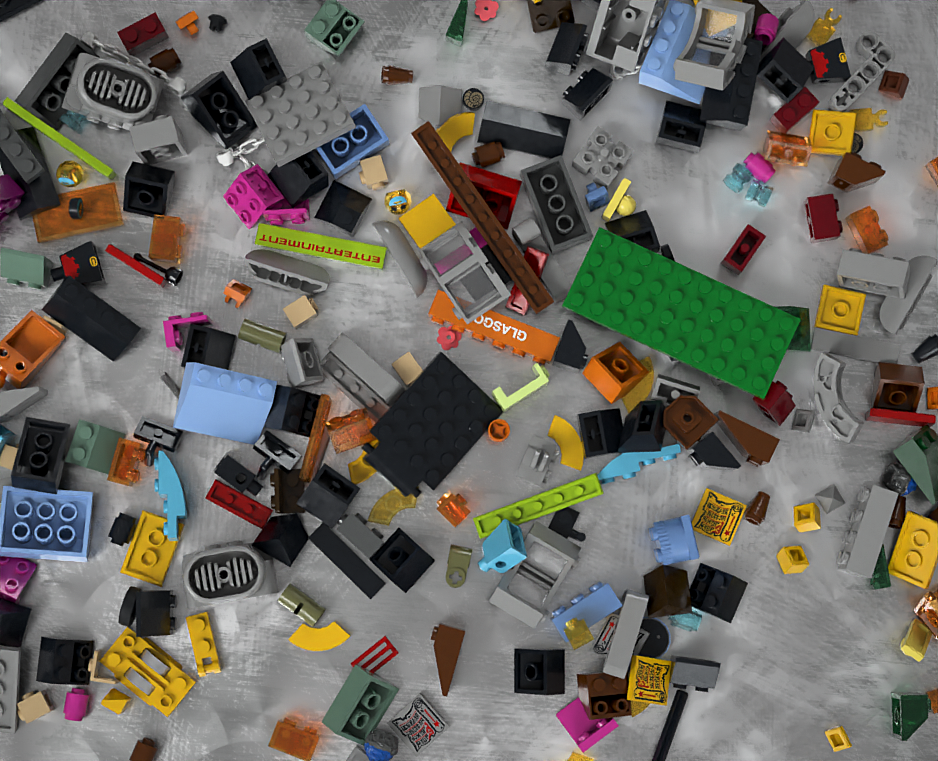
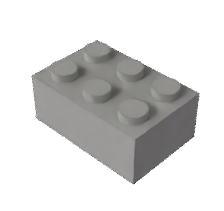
(157, 140)
(874, 273)

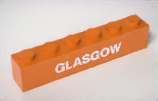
(499, 329)

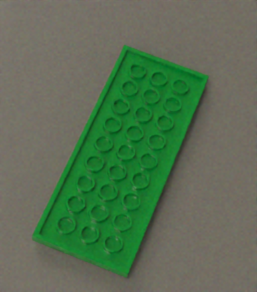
(681, 313)

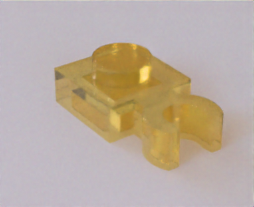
(822, 29)
(866, 119)

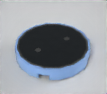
(657, 641)

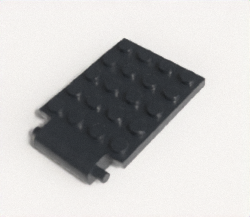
(430, 427)

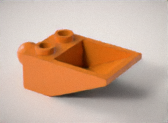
(27, 347)

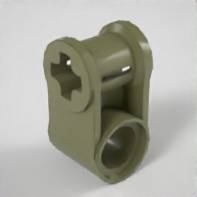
(459, 562)

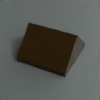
(667, 592)

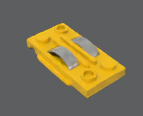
(148, 671)

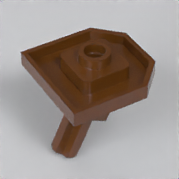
(688, 420)

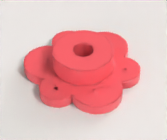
(484, 15)
(446, 344)

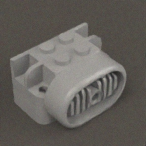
(624, 31)
(93, 92)
(248, 570)

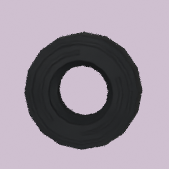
(128, 607)

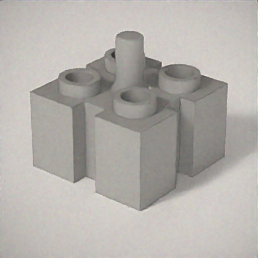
(602, 158)

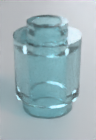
(687, 621)

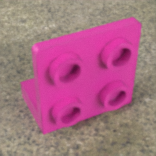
(252, 194)
(284, 212)
(173, 336)
(14, 576)
(581, 729)

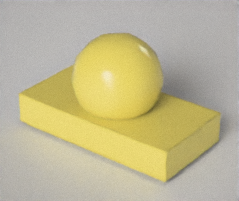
(622, 203)
(916, 640)

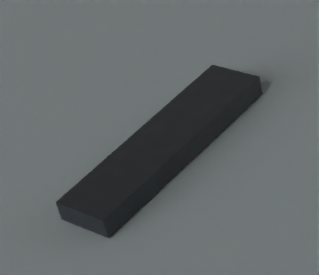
(347, 560)

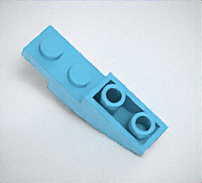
(628, 463)
(170, 487)

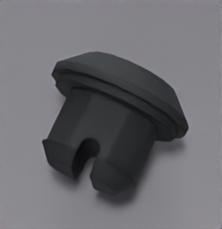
(216, 22)

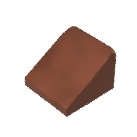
(894, 84)

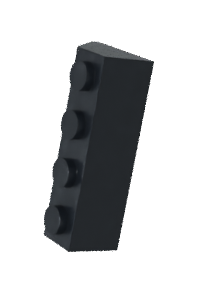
(733, 104)
(91, 318)

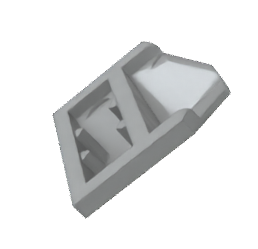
(439, 104)

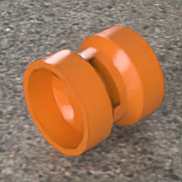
(498, 430)

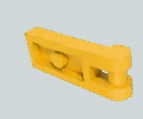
(203, 643)

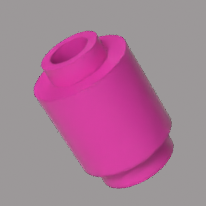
(766, 28)
(760, 168)
(75, 704)

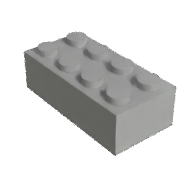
(867, 531)

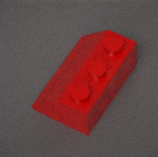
(496, 190)

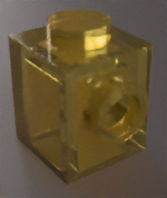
(577, 633)

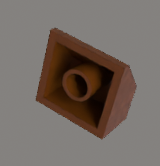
(897, 387)

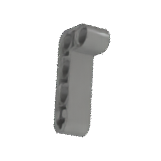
(859, 78)
(552, 277)
(366, 369)
(625, 633)

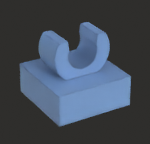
(596, 197)

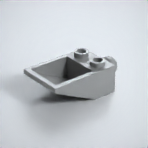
(16, 401)

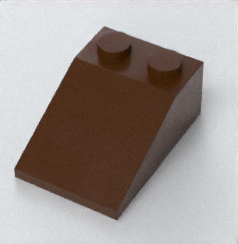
(748, 440)
(446, 648)

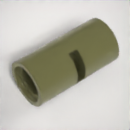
(261, 334)
(301, 605)

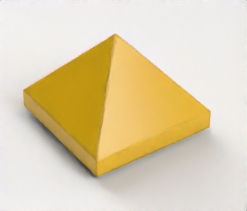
(838, 738)

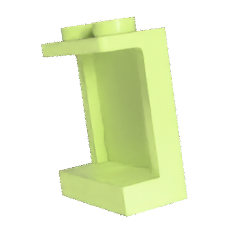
(508, 402)

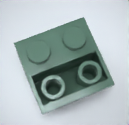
(333, 27)

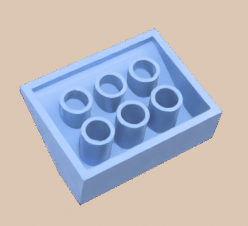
(665, 48)
(223, 403)
(45, 524)

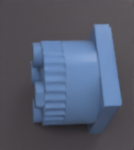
(674, 540)

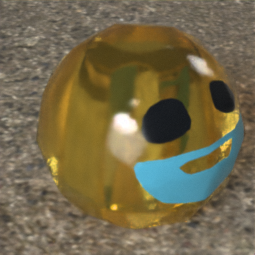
(70, 174)
(397, 202)

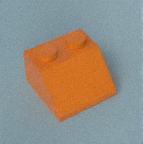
(615, 372)

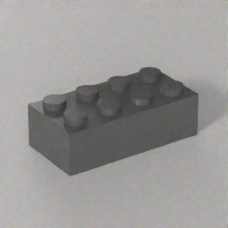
(556, 204)

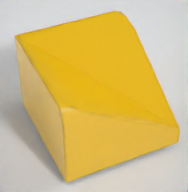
(807, 517)
(792, 559)
(116, 701)

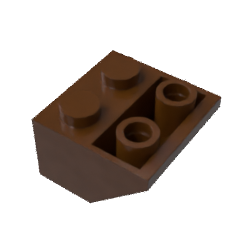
(854, 173)
(604, 695)

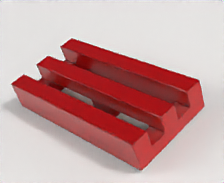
(375, 657)

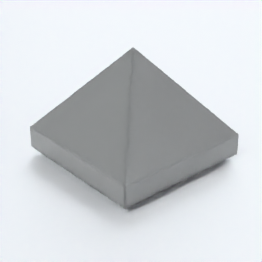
(803, 420)
(830, 499)

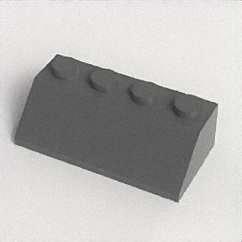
(48, 86)

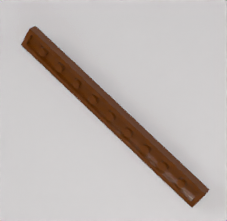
(482, 217)

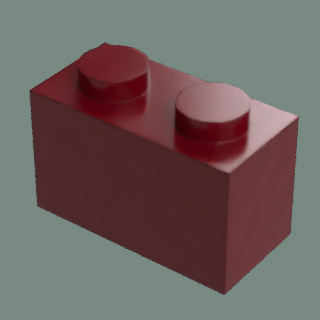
(143, 34)
(794, 111)
(822, 218)
(743, 249)
(776, 404)

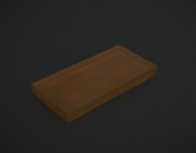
(100, 212)

